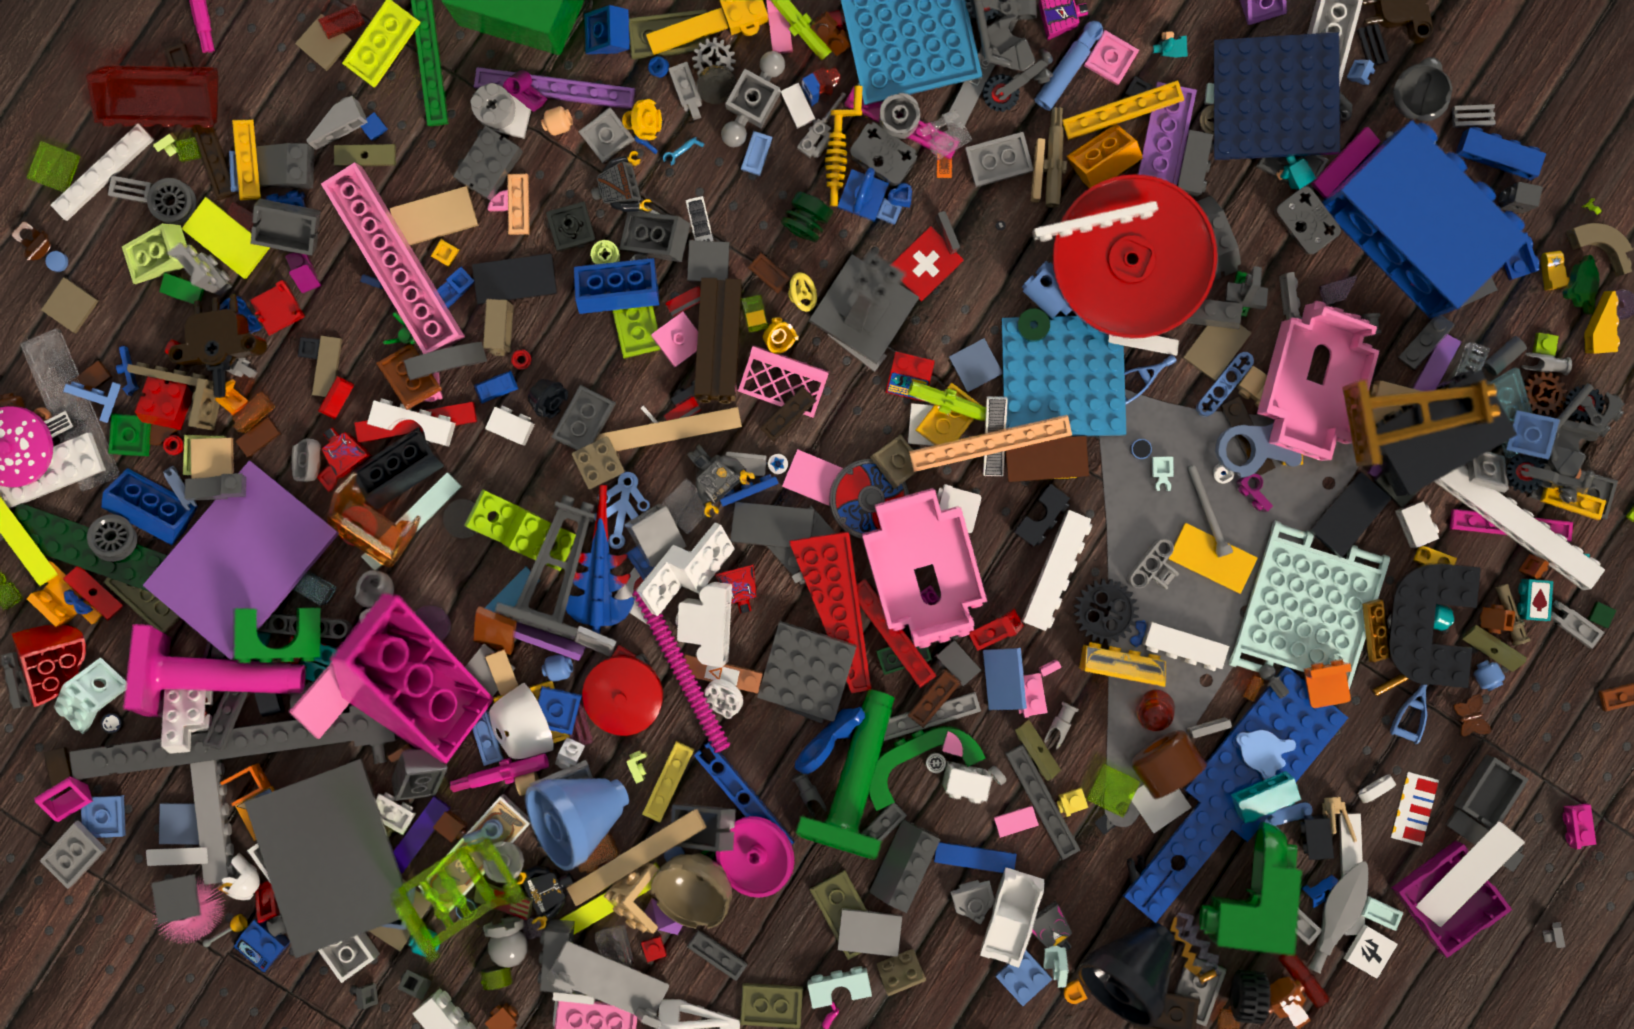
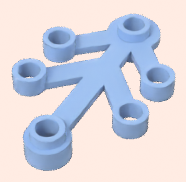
(623, 505)

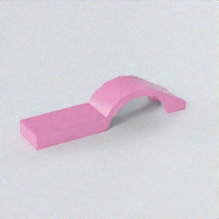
(779, 30)

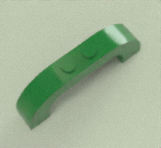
(907, 749)

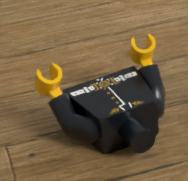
(546, 890)

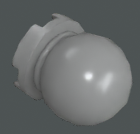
(507, 943)

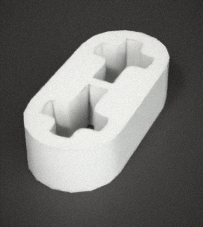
(1376, 789)

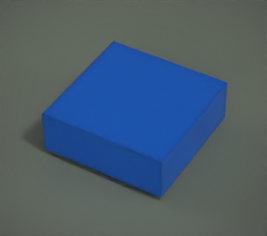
(374, 127)

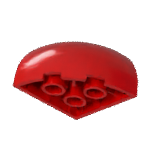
(49, 658)

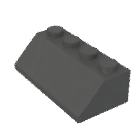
(904, 865)

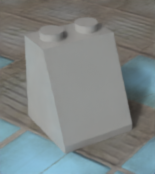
(655, 533)

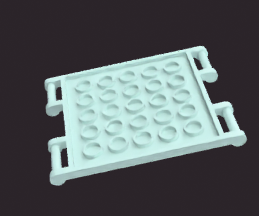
(1307, 605)

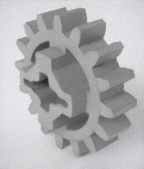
(705, 59)

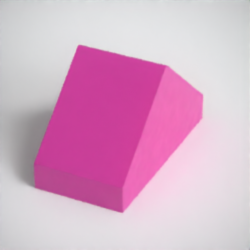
(409, 680)

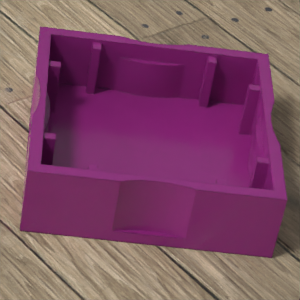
(1476, 914)

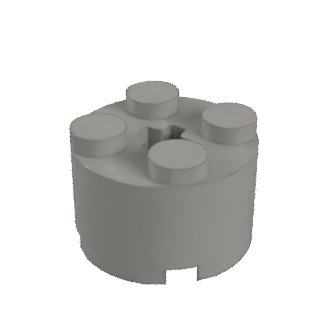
(485, 98)
(895, 105)

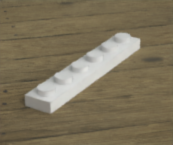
(100, 173)
(1104, 220)

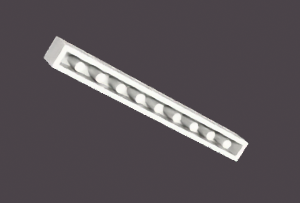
(1524, 528)

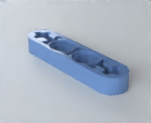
(1225, 384)

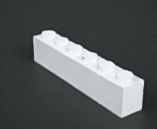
(1056, 570)

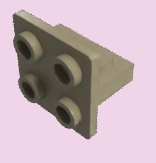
(598, 462)
(901, 972)

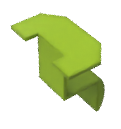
(1591, 207)

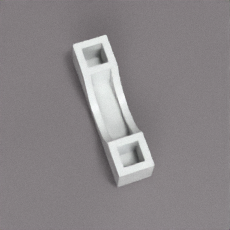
(388, 416)

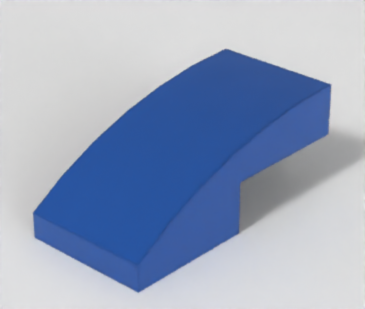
(455, 286)

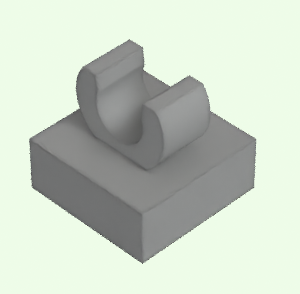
(1555, 935)

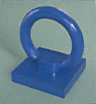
(863, 194)

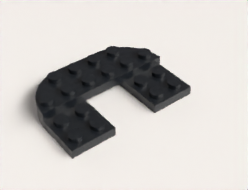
(1414, 618)

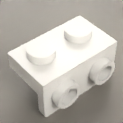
(393, 814)

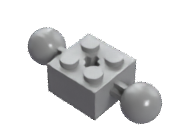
(751, 85)

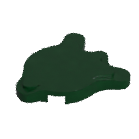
(1583, 284)

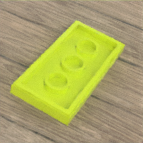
(381, 42)
(224, 238)

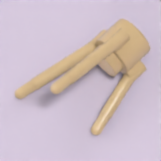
(1333, 807)

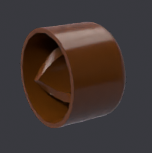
(1168, 764)

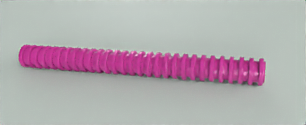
(685, 677)

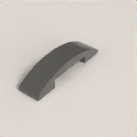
(444, 360)

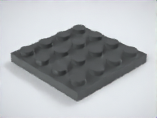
(807, 671)

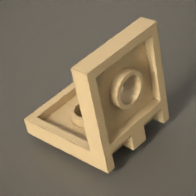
(625, 892)

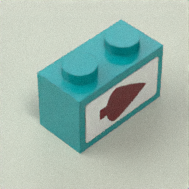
(1535, 599)

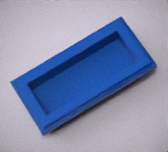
(496, 387)

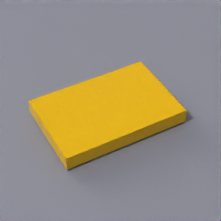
(944, 428)

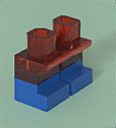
(820, 82)

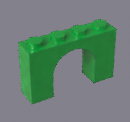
(248, 646)

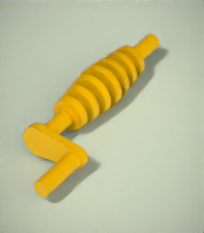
(837, 144)

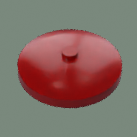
(622, 695)

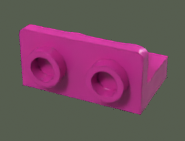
(1579, 825)

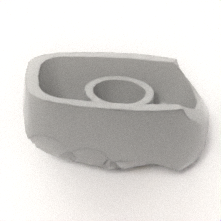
(306, 460)

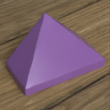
(660, 919)

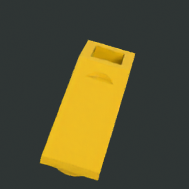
(1602, 329)

